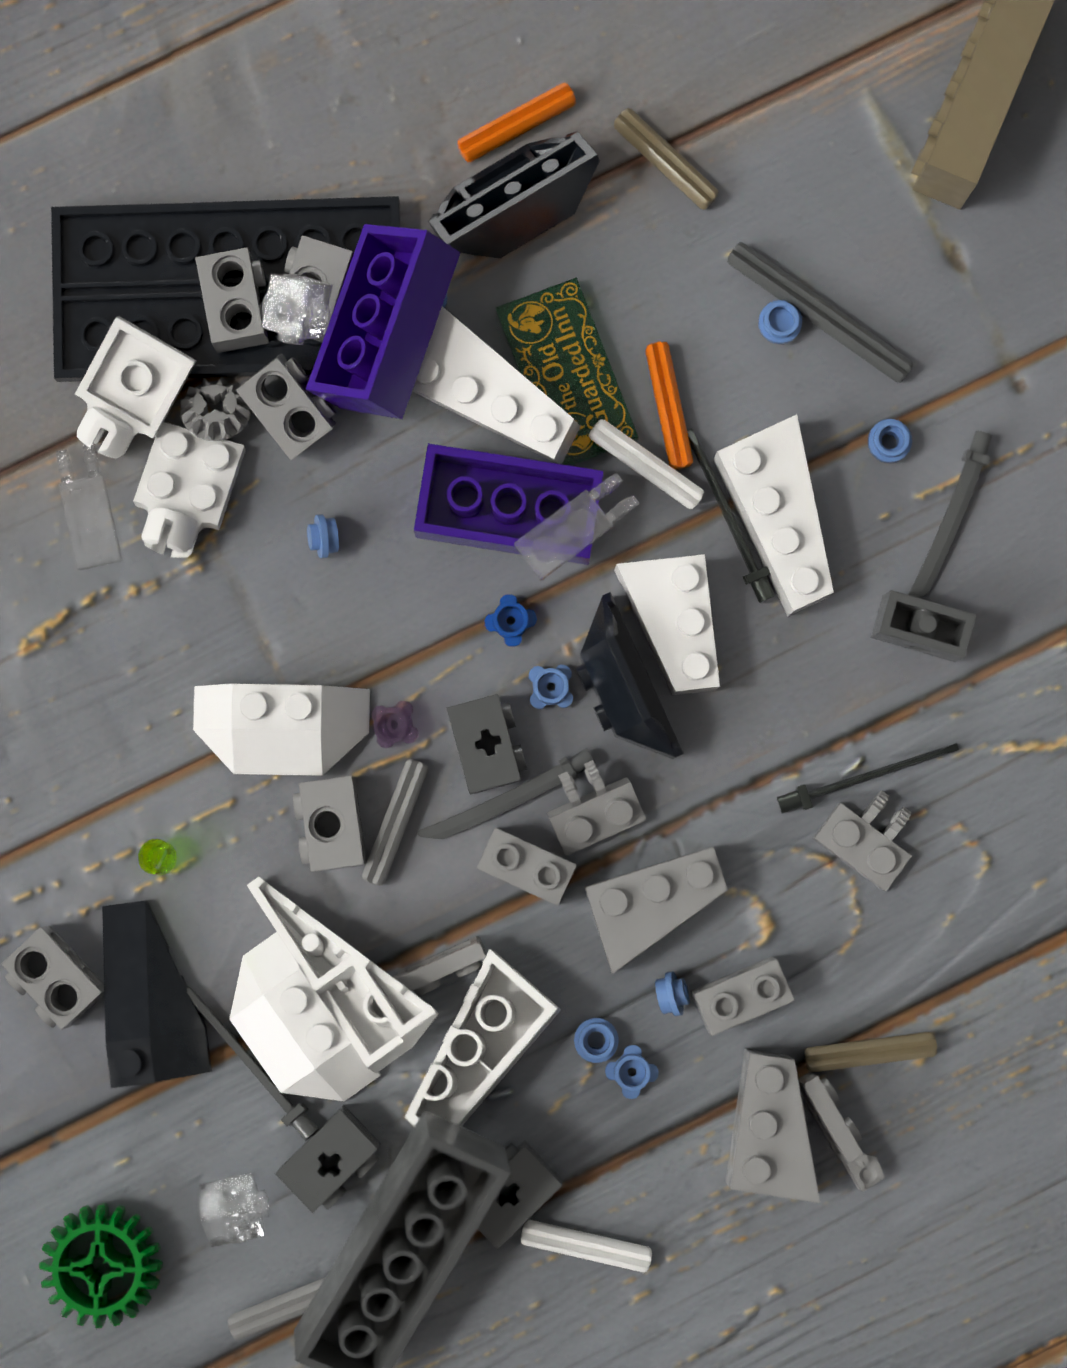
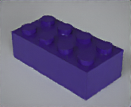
(383, 320)
(493, 497)

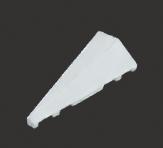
(368, 1003)

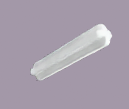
(646, 464)
(586, 1245)

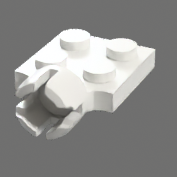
(129, 387)
(185, 488)

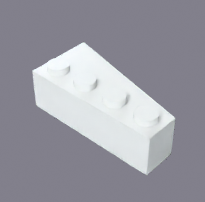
(484, 388)
(778, 509)
(488, 1037)

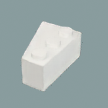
(676, 617)

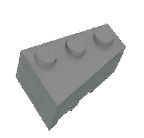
(651, 902)
(770, 1131)

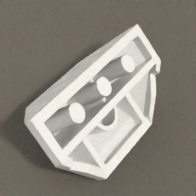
(281, 726)
(293, 1028)

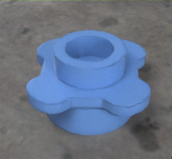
(559, 677)
(631, 1059)

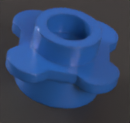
(510, 608)

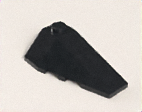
(148, 1013)

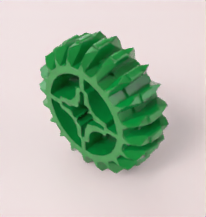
(99, 1283)

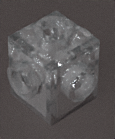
(296, 307)
(233, 1210)

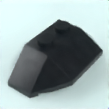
(517, 197)
(623, 685)

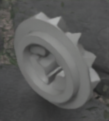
(217, 424)

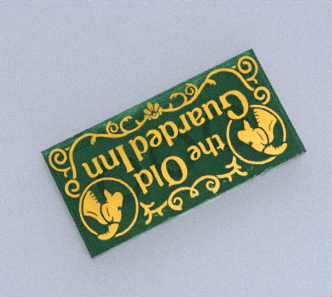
(565, 359)

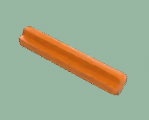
(516, 122)
(669, 405)

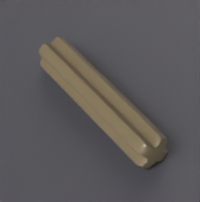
(666, 158)
(870, 1052)

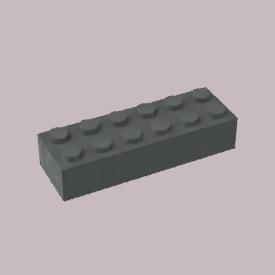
(402, 1247)

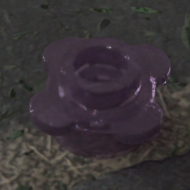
(385, 732)

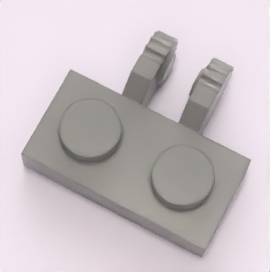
(595, 814)
(863, 846)

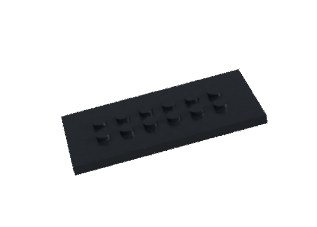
(144, 269)

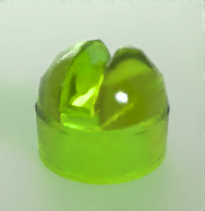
(151, 854)

